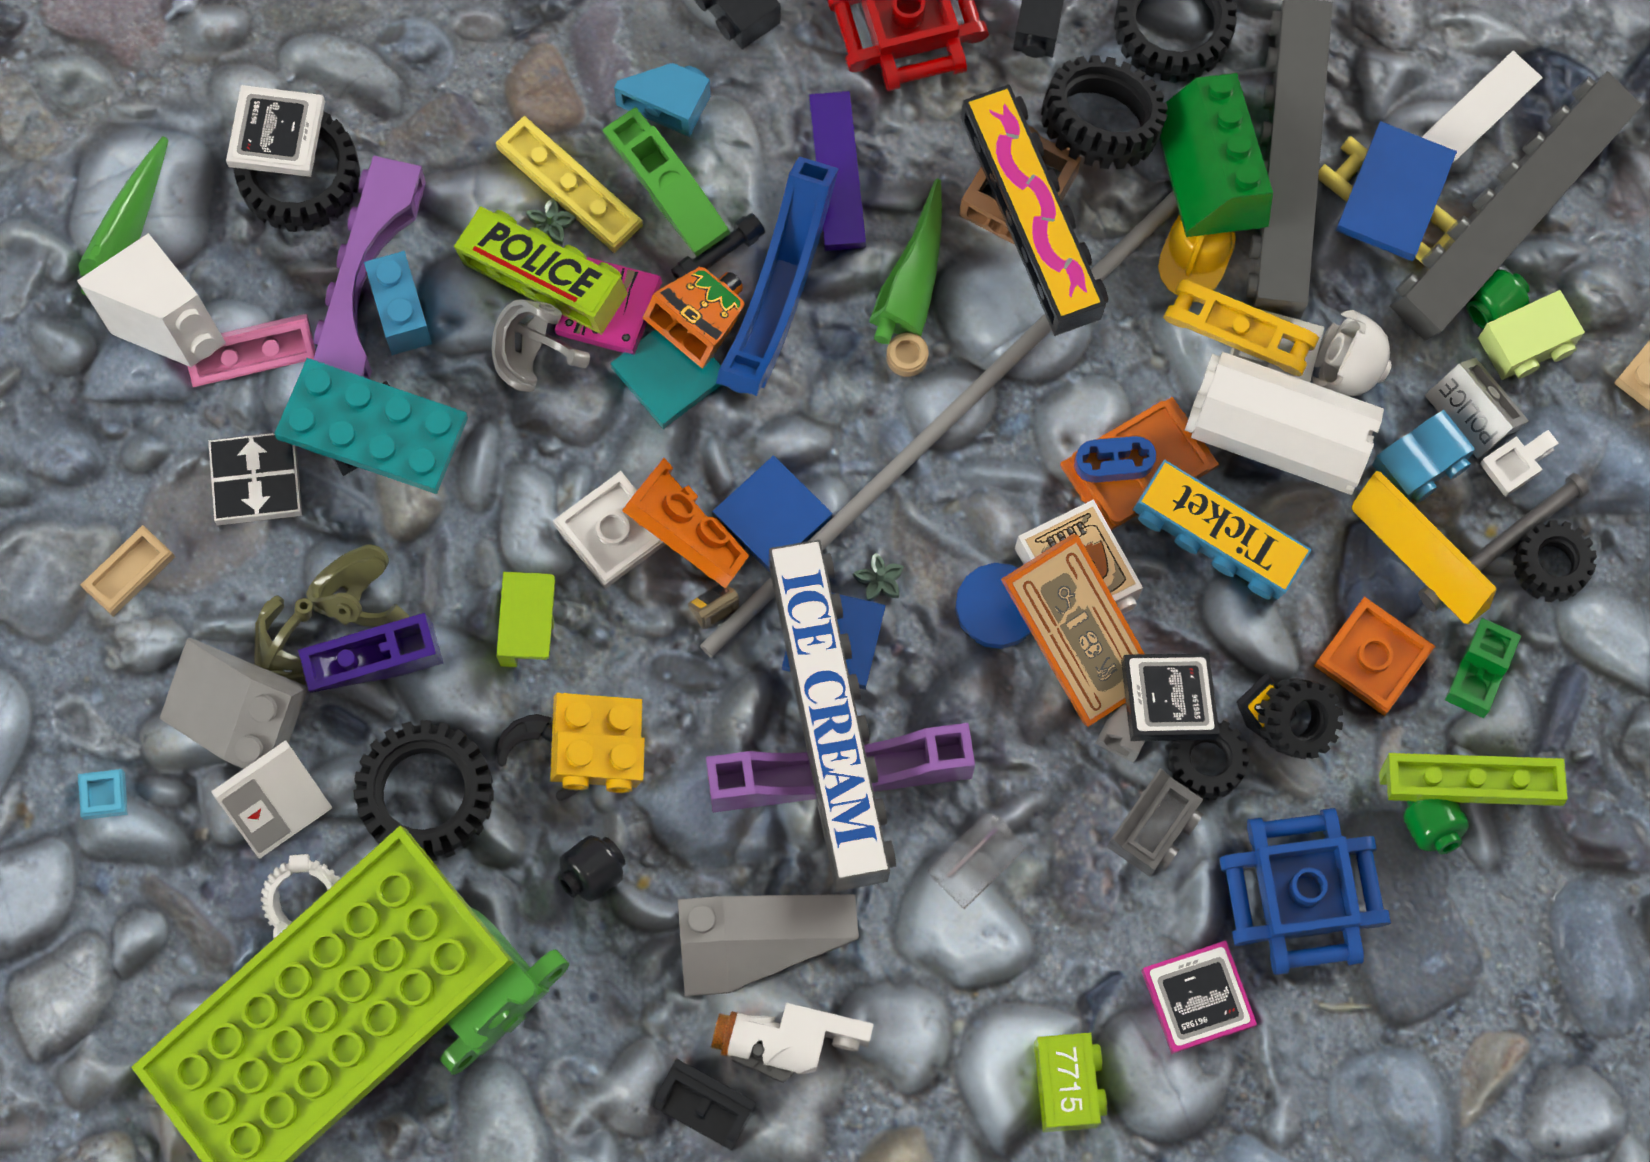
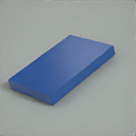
(1396, 191)

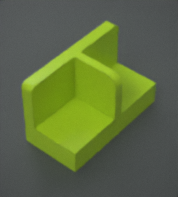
(525, 617)

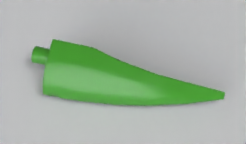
(127, 213)
(909, 288)

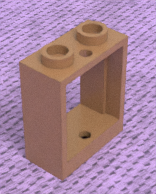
(984, 209)

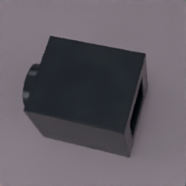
(1038, 27)

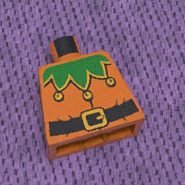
(697, 312)

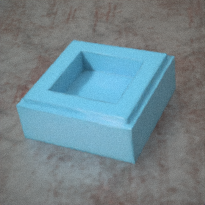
(102, 794)

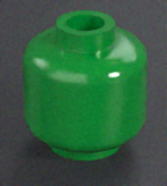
(1498, 297)
(1436, 824)

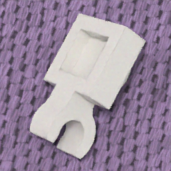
(1517, 464)

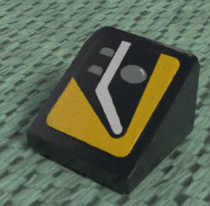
(1250, 703)

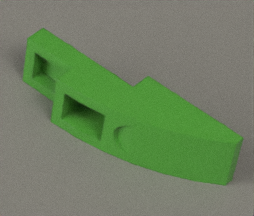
(666, 180)

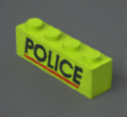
(541, 268)

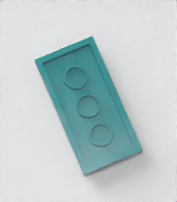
(371, 425)

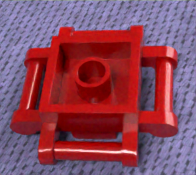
(908, 29)

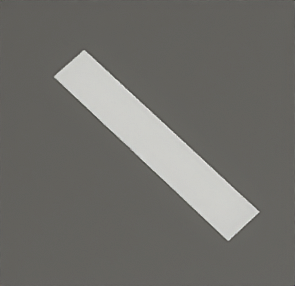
(1484, 105)

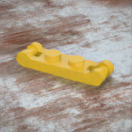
(1241, 326)

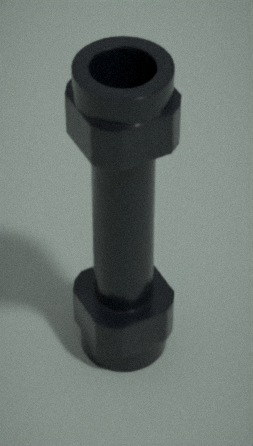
(746, 231)

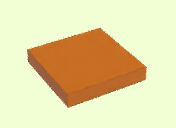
(1374, 656)

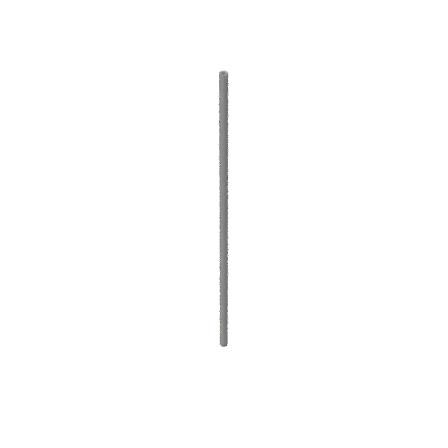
(939, 426)

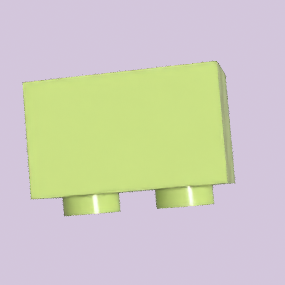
(1531, 336)

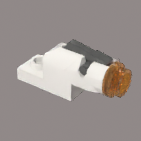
(786, 1046)

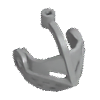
(517, 367)

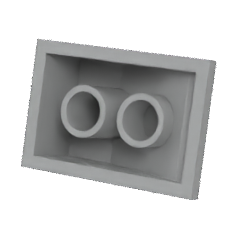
(231, 704)

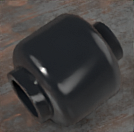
(591, 868)

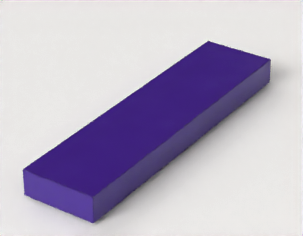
(836, 147)

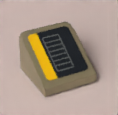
(714, 605)

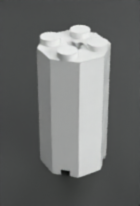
(1284, 422)

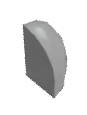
(1116, 736)

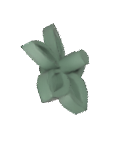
(552, 220)
(880, 578)

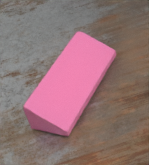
(257, 350)

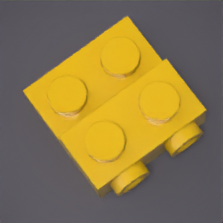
(597, 742)

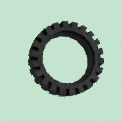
(1173, 62)
(1110, 81)
(316, 209)

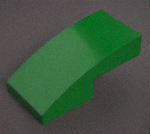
(1483, 668)

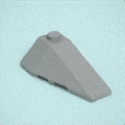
(753, 937)

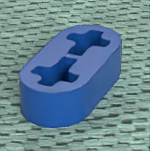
(1114, 449)

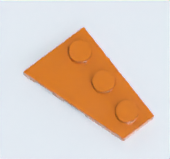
(679, 522)

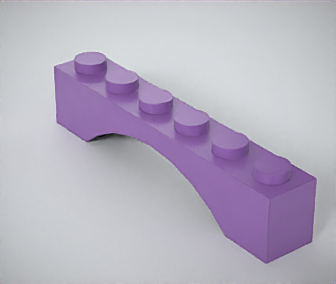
(387, 205)
(901, 762)

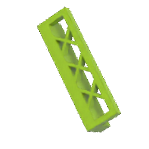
(1475, 779)

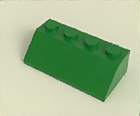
(1215, 158)

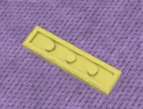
(569, 184)

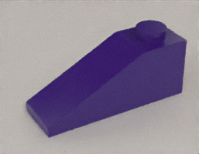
(372, 654)

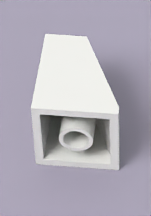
(152, 304)

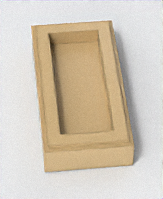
(127, 570)

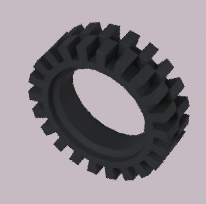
(417, 740)

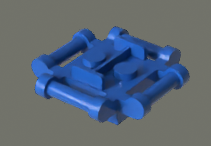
(1305, 890)

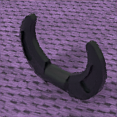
(524, 729)

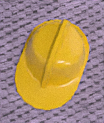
(1194, 258)

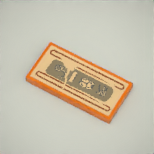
(1075, 626)

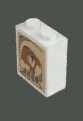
(1100, 544)

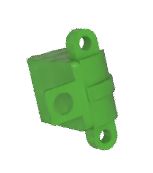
(501, 1004)

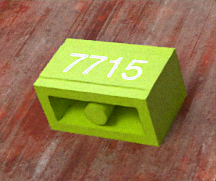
(1068, 1082)

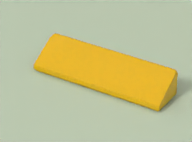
(1424, 549)

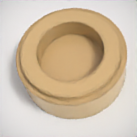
(907, 354)

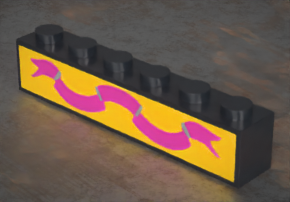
(1033, 209)

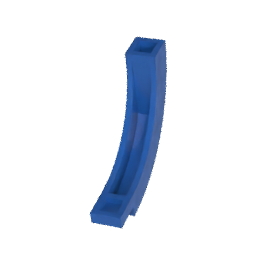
(781, 279)

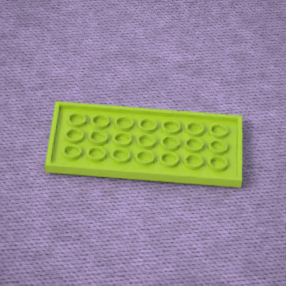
(324, 1010)

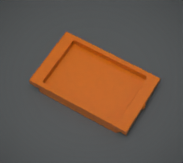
(1165, 429)

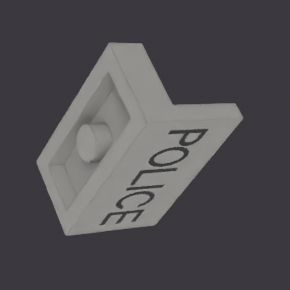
(1477, 405)

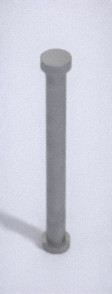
(1573, 488)

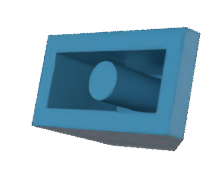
(666, 95)

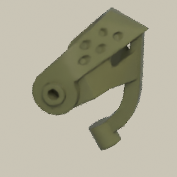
(354, 573)
(270, 653)

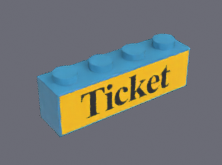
(1220, 530)

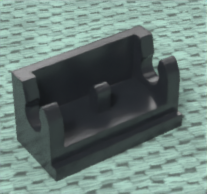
(704, 1104)

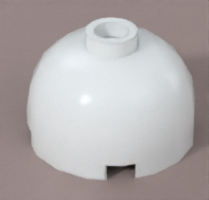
(1353, 356)

